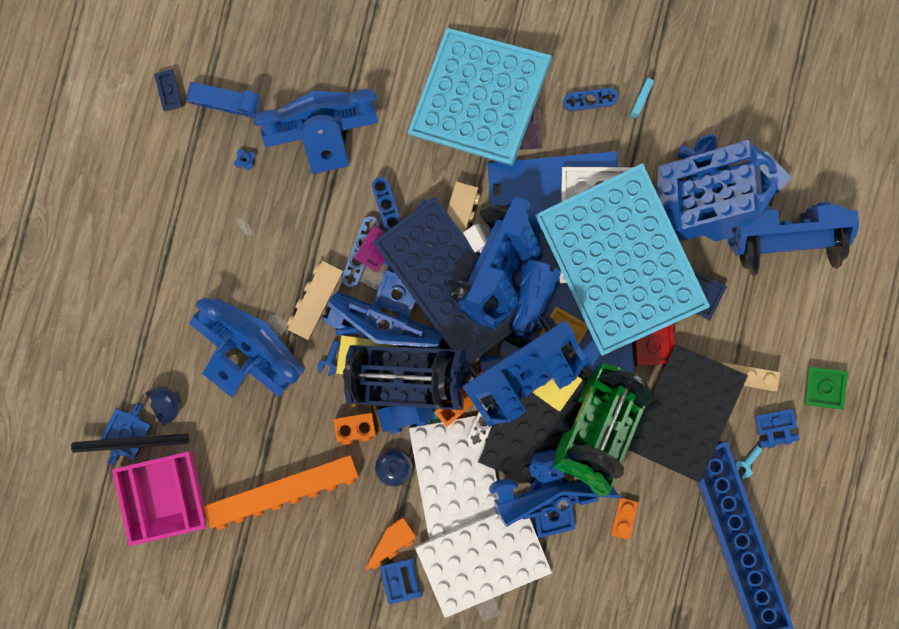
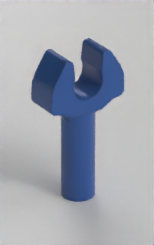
(349, 330)
(330, 359)

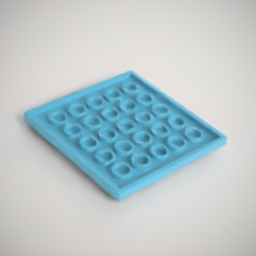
(480, 96)

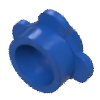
(244, 164)

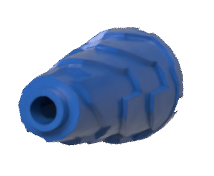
(535, 289)

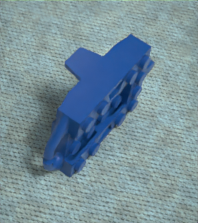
(707, 209)

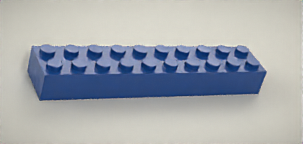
(742, 543)

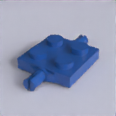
(125, 426)

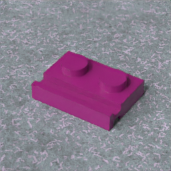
(368, 253)

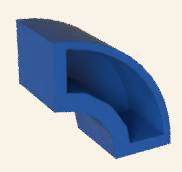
(395, 417)

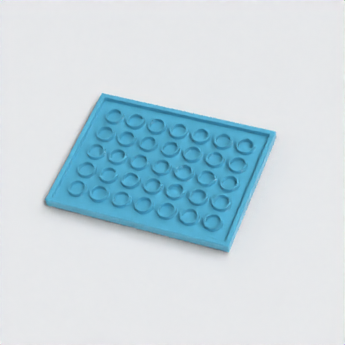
(622, 260)

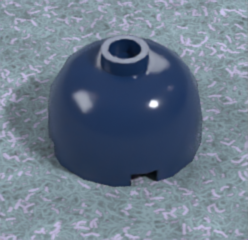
(164, 403)
(393, 467)

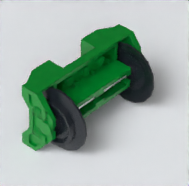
(609, 402)

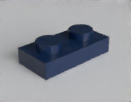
(168, 90)

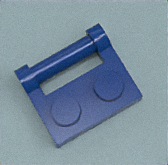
(394, 581)

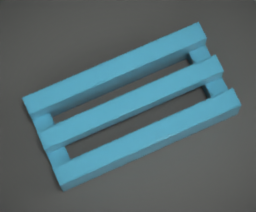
(641, 98)

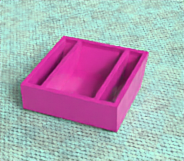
(160, 498)

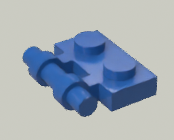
(773, 422)

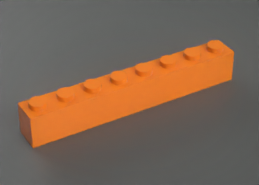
(281, 491)

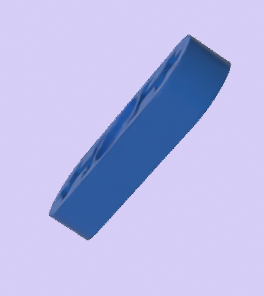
(575, 96)

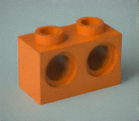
(354, 423)

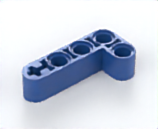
(211, 97)

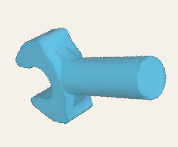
(748, 461)

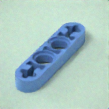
(354, 250)

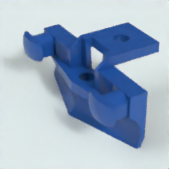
(367, 316)
(231, 328)

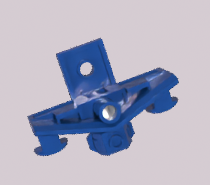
(547, 494)

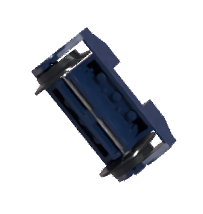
(378, 374)

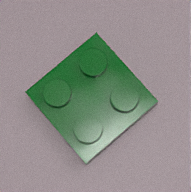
(825, 388)

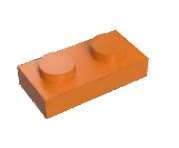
(624, 518)

